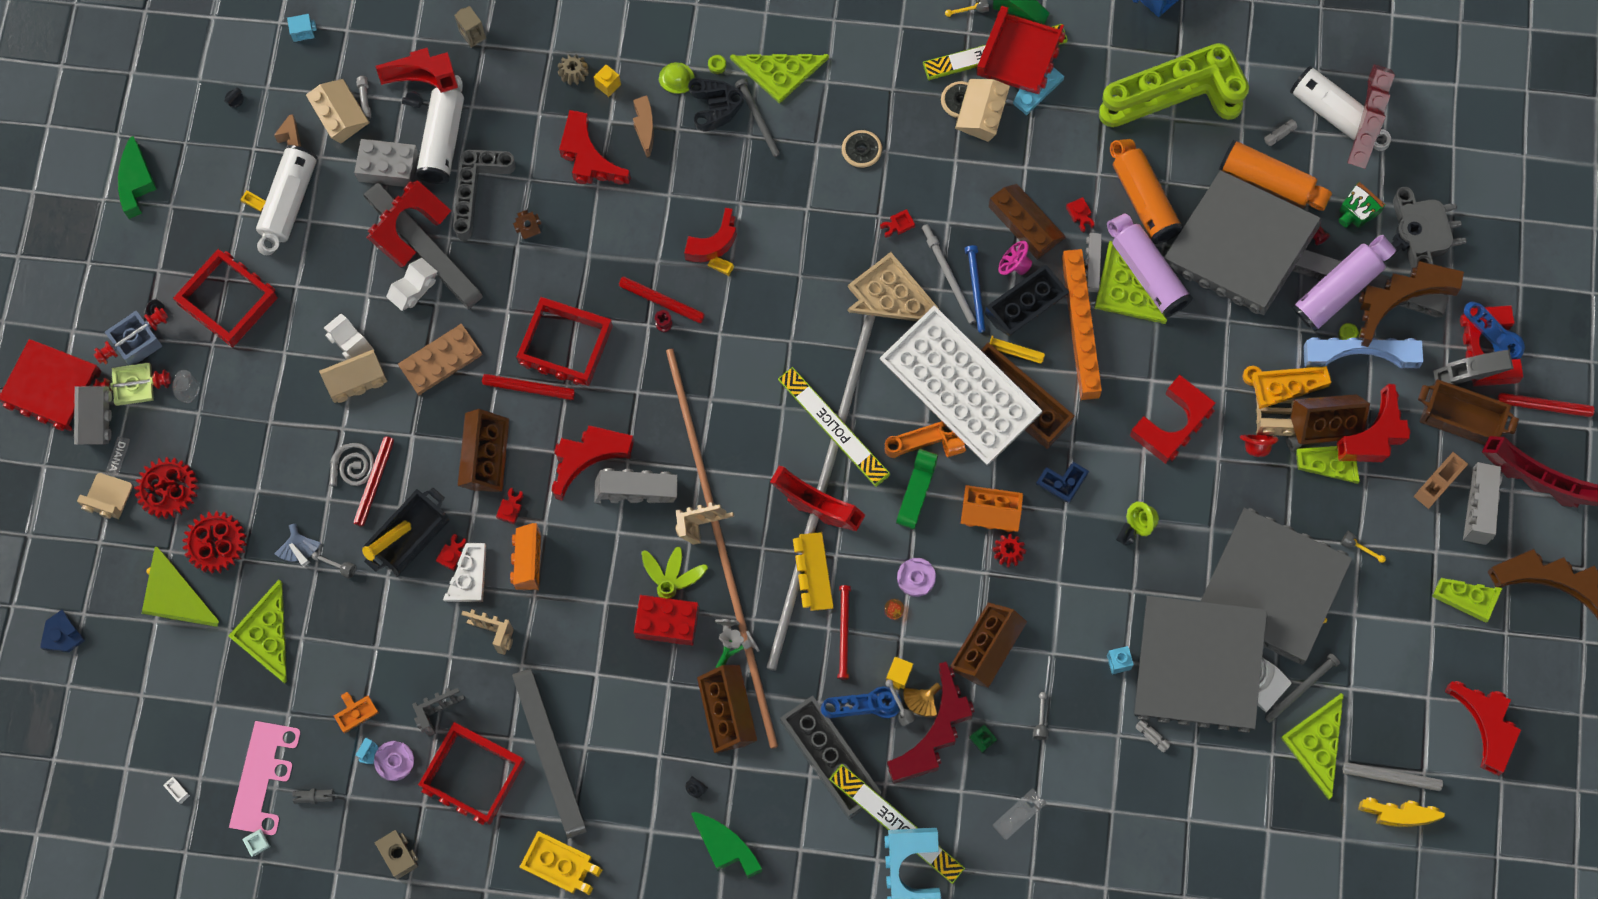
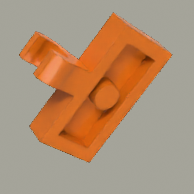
(355, 712)

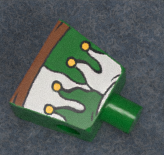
(1360, 207)

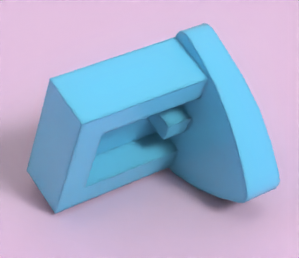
(367, 752)

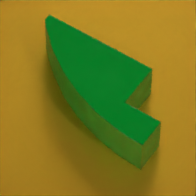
(1026, 9)
(133, 178)
(725, 845)

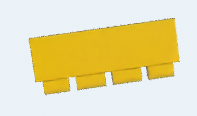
(816, 573)

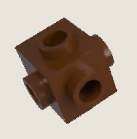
(532, 229)

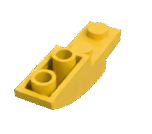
(1408, 815)

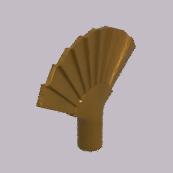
(922, 700)

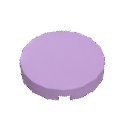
(916, 577)
(393, 761)

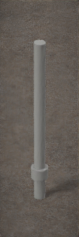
(933, 243)

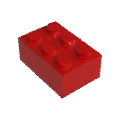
(666, 620)

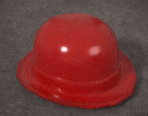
(1259, 444)

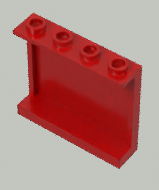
(1020, 52)
(46, 383)

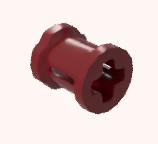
(1320, 236)
(667, 325)

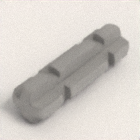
(1281, 132)
(1152, 735)

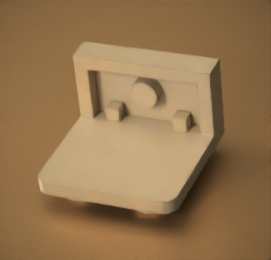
(106, 496)

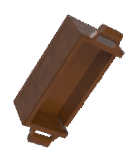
(1465, 412)

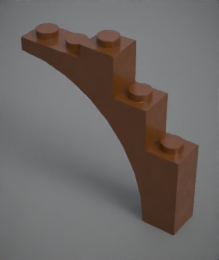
(1423, 280)
(1558, 574)

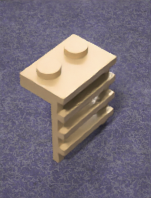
(1275, 426)
(689, 521)
(502, 640)

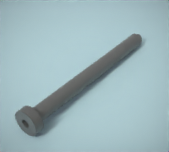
(742, 85)
(1332, 661)

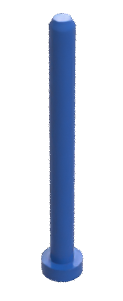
(971, 251)

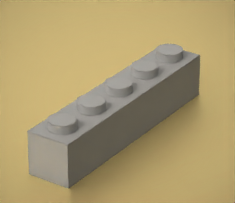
(1093, 261)

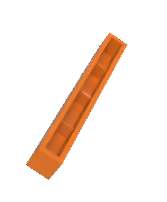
(1081, 325)

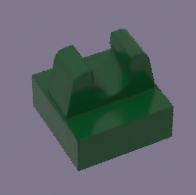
(982, 738)

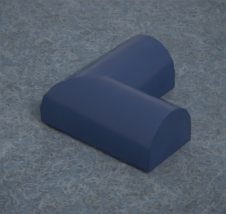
(1065, 486)

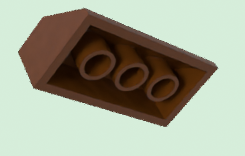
(1025, 220)
(1329, 418)
(483, 451)
(988, 644)
(727, 708)

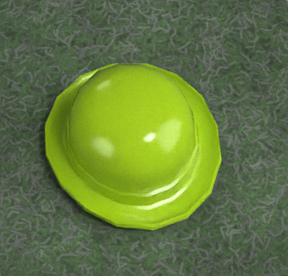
(676, 77)
(1142, 518)

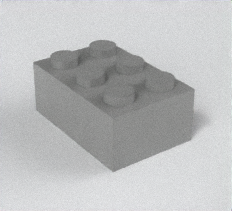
(386, 162)

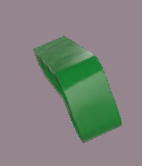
(917, 488)

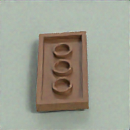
(440, 359)

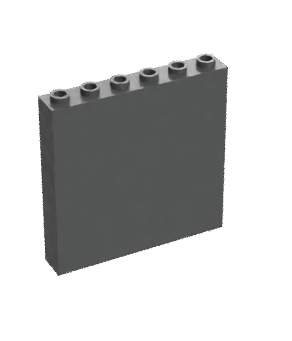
(1242, 242)
(1282, 573)
(1200, 663)

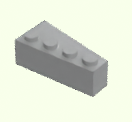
(635, 486)
(1483, 504)

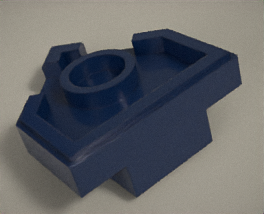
(60, 634)

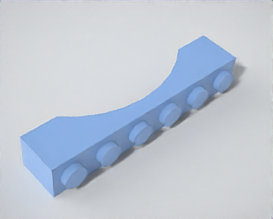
(1402, 353)

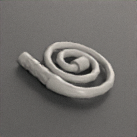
(356, 465)

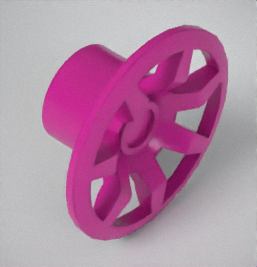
(1018, 261)

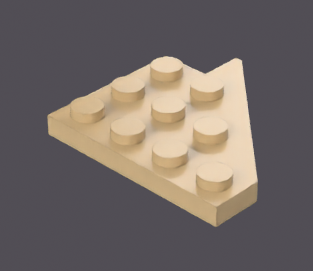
(889, 292)

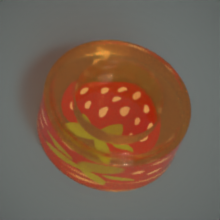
(894, 609)

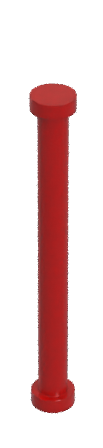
(844, 632)

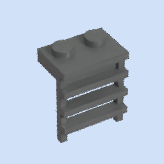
(424, 710)

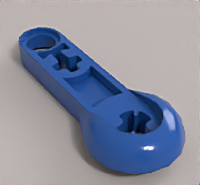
(1495, 332)
(863, 704)

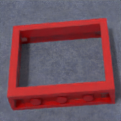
(574, 314)
(248, 320)
(484, 743)

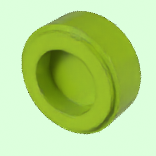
(717, 64)
(1348, 331)

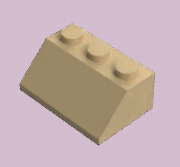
(982, 108)
(337, 109)
(353, 376)

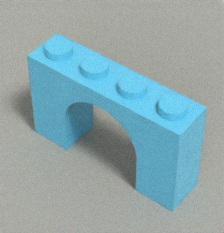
(901, 845)

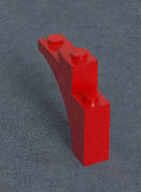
(420, 67)
(588, 162)
(1386, 430)
(577, 456)
(813, 501)
(1496, 735)

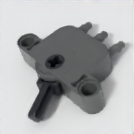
(1430, 225)

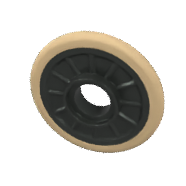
(949, 96)
(858, 138)

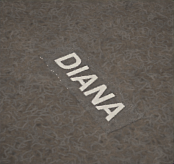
(117, 456)

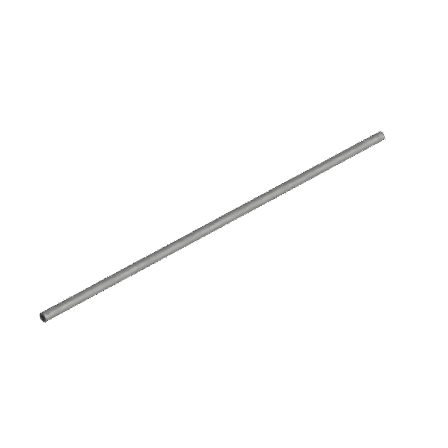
(822, 486)

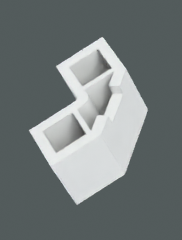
(412, 287)
(346, 337)

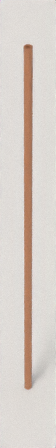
(722, 549)

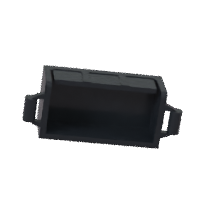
(426, 523)

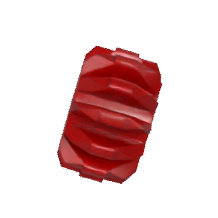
(1015, 555)

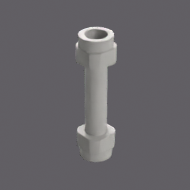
(362, 85)

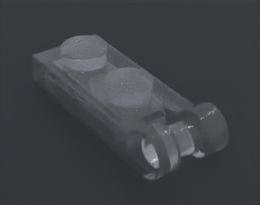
(1018, 814)

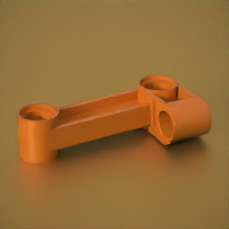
(924, 437)

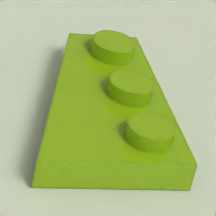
(1469, 598)

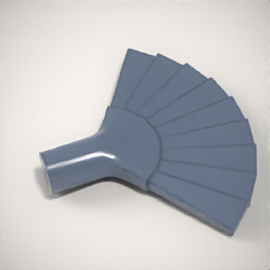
(303, 544)

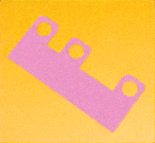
(256, 773)

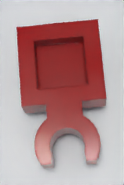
(1080, 212)
(899, 222)
(509, 508)
(450, 555)

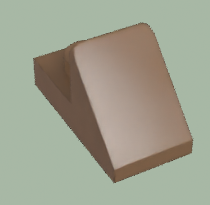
(288, 132)

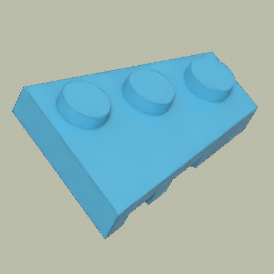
(1027, 101)

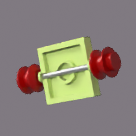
(134, 383)

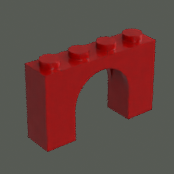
(384, 233)
(1471, 337)
(1166, 444)

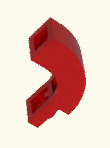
(709, 248)

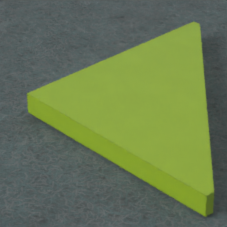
(780, 72)
(1122, 292)
(171, 595)
(264, 632)
(1316, 743)

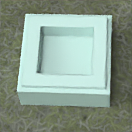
(256, 843)

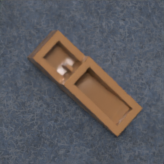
(644, 123)
(1440, 480)

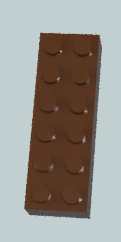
(1054, 416)

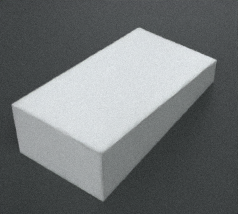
(303, 561)
(176, 790)

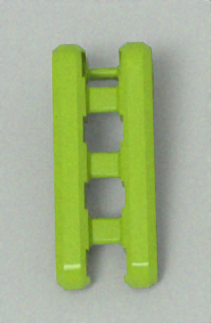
(1204, 74)

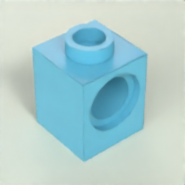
(301, 27)
(1120, 660)

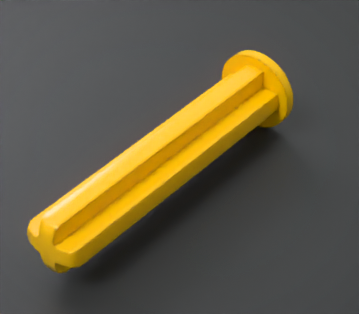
(1017, 350)
(386, 540)

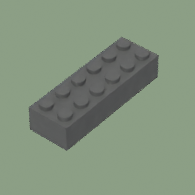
(825, 750)

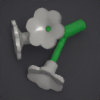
(732, 639)

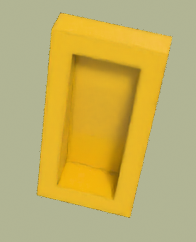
(253, 201)
(721, 265)

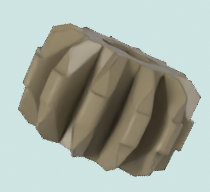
(573, 63)

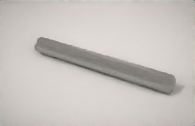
(1392, 776)

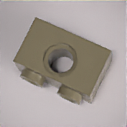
(470, 26)
(387, 847)

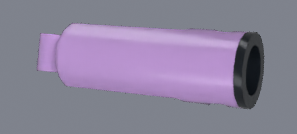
(1148, 265)
(1343, 282)

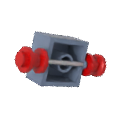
(132, 338)

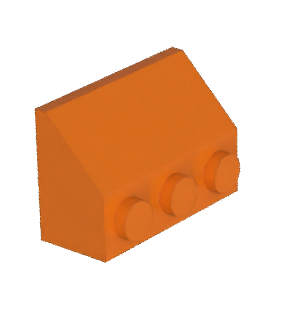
(991, 508)
(526, 557)

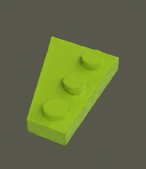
(1326, 463)

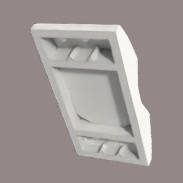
(1272, 685)

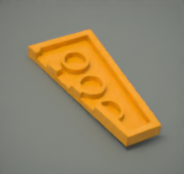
(1282, 385)

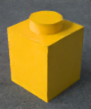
(607, 80)
(899, 673)

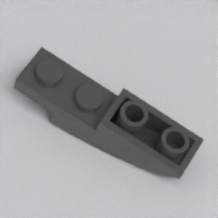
(1475, 367)

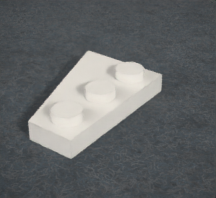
(469, 577)

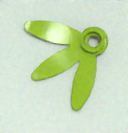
(673, 567)

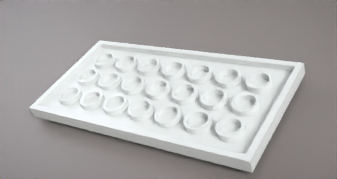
(961, 385)

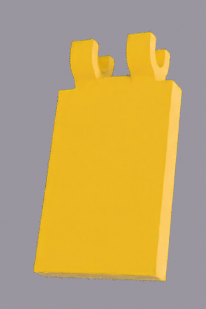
(559, 864)

